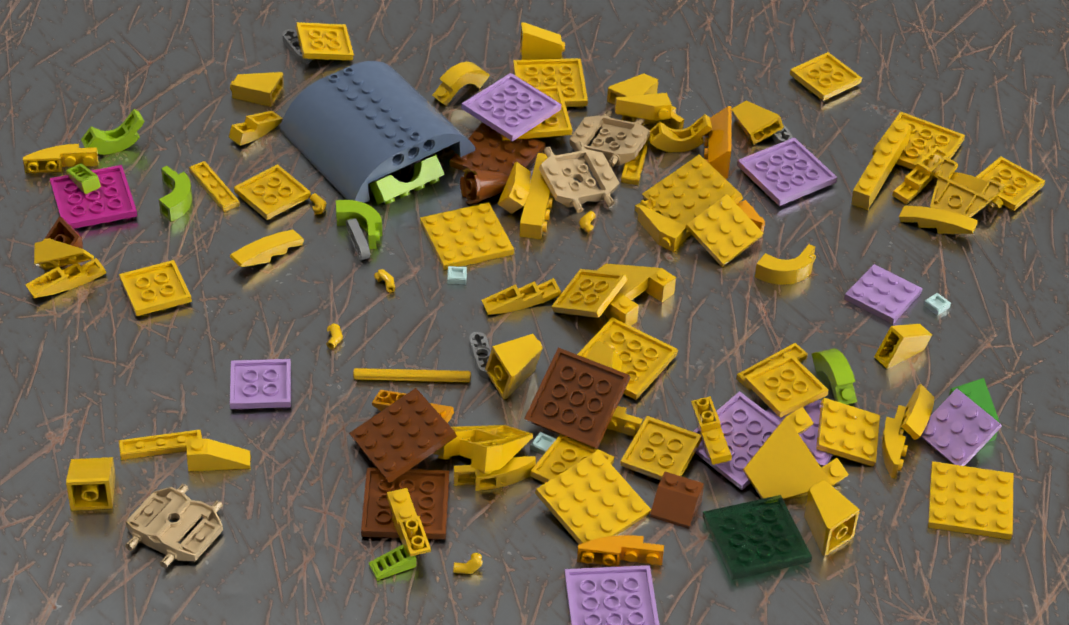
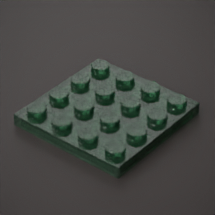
(756, 537)

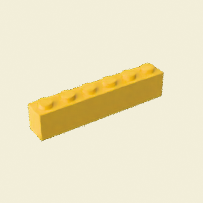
(881, 165)
(537, 204)

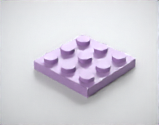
(883, 294)
(260, 384)
(959, 428)

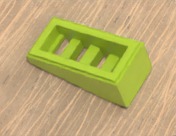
(84, 178)
(396, 567)

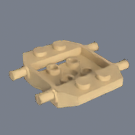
(617, 139)
(562, 169)
(152, 525)

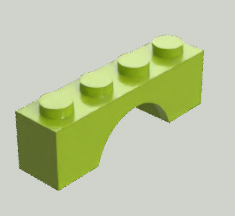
(424, 172)

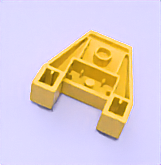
(652, 280)
(486, 445)
(786, 464)

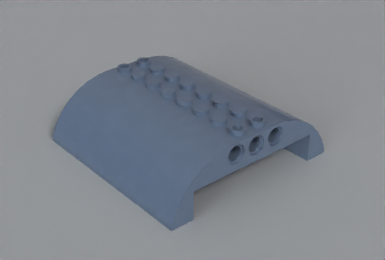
(366, 126)

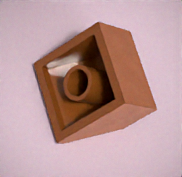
(677, 500)

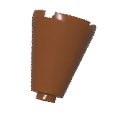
(481, 184)

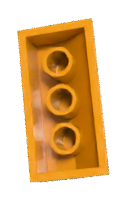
(719, 141)

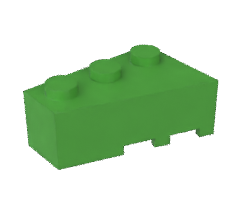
(979, 394)

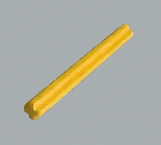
(411, 375)

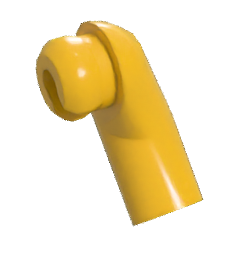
(320, 204)
(585, 221)
(387, 278)
(336, 333)
(469, 567)

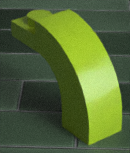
(116, 139)
(180, 199)
(366, 216)
(839, 372)

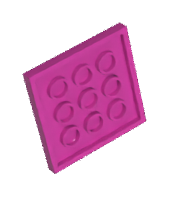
(107, 204)

